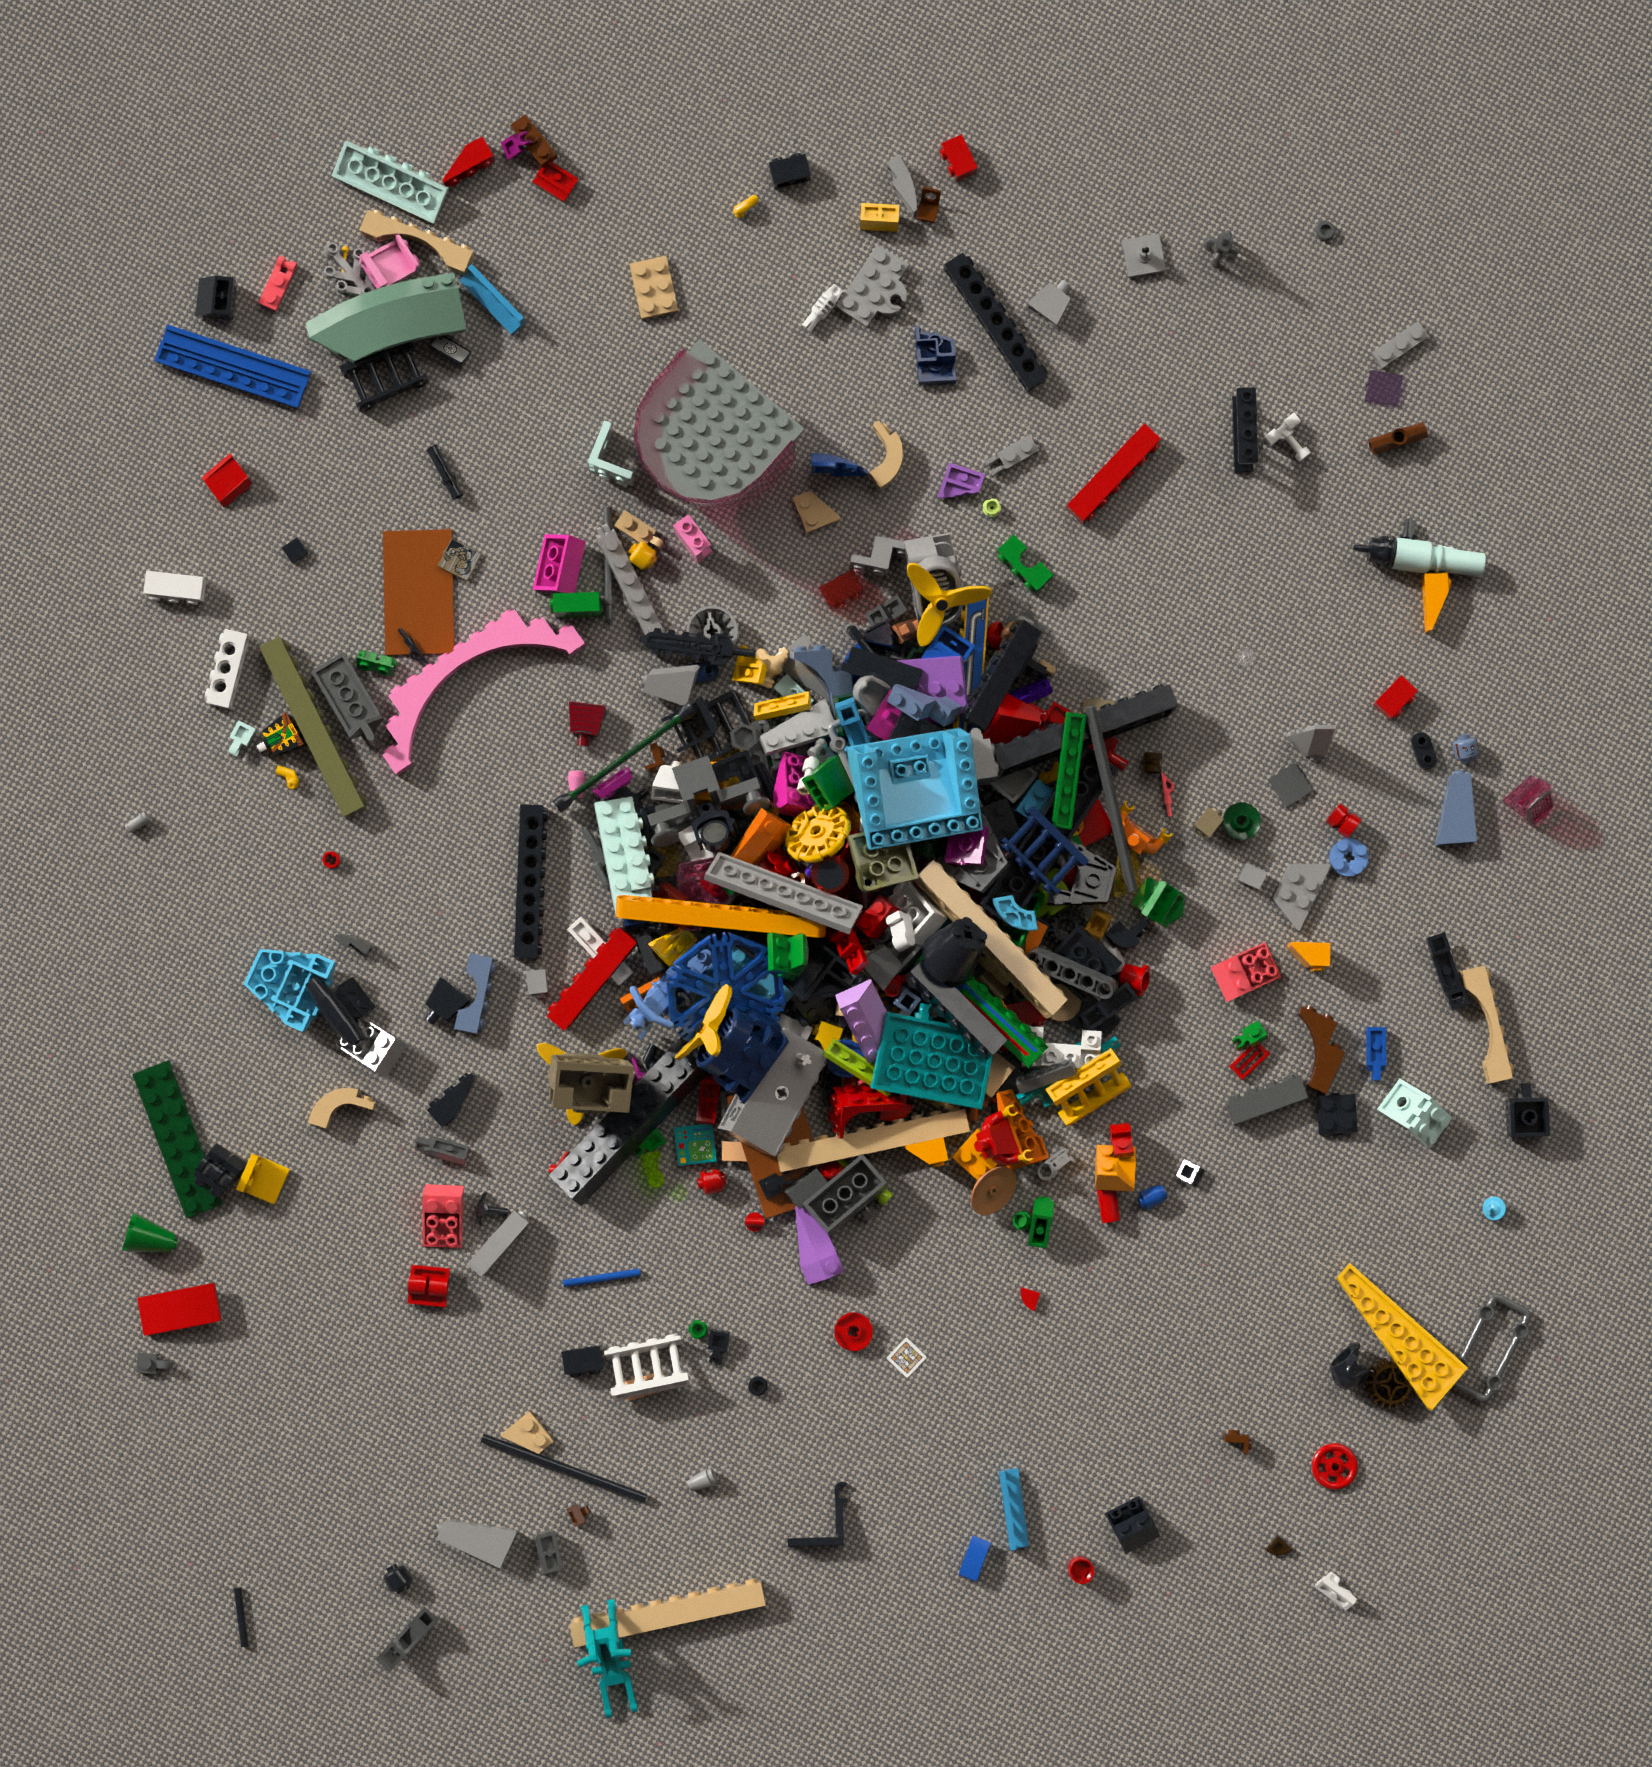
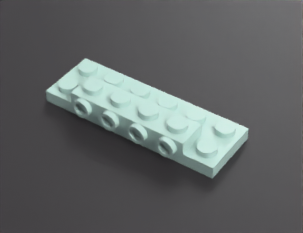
(390, 180)
(624, 848)

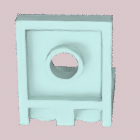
(605, 469)
(1416, 1113)

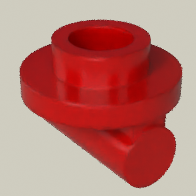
(754, 1221)

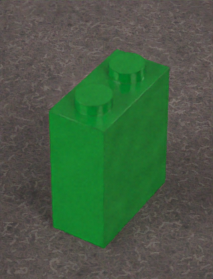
(576, 605)
(828, 783)

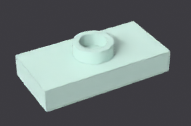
(788, 686)

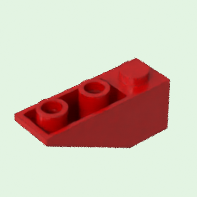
(472, 158)

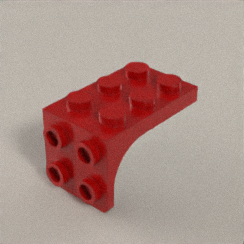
(857, 1099)

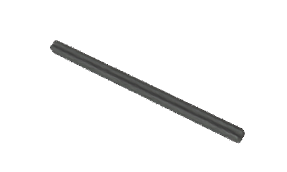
(1111, 798)

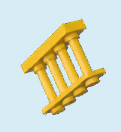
(1085, 1076)

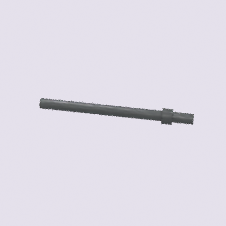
(608, 600)

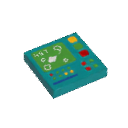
(695, 1144)

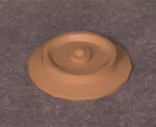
(993, 1190)

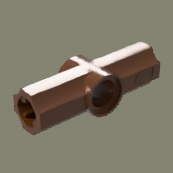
(1409, 435)

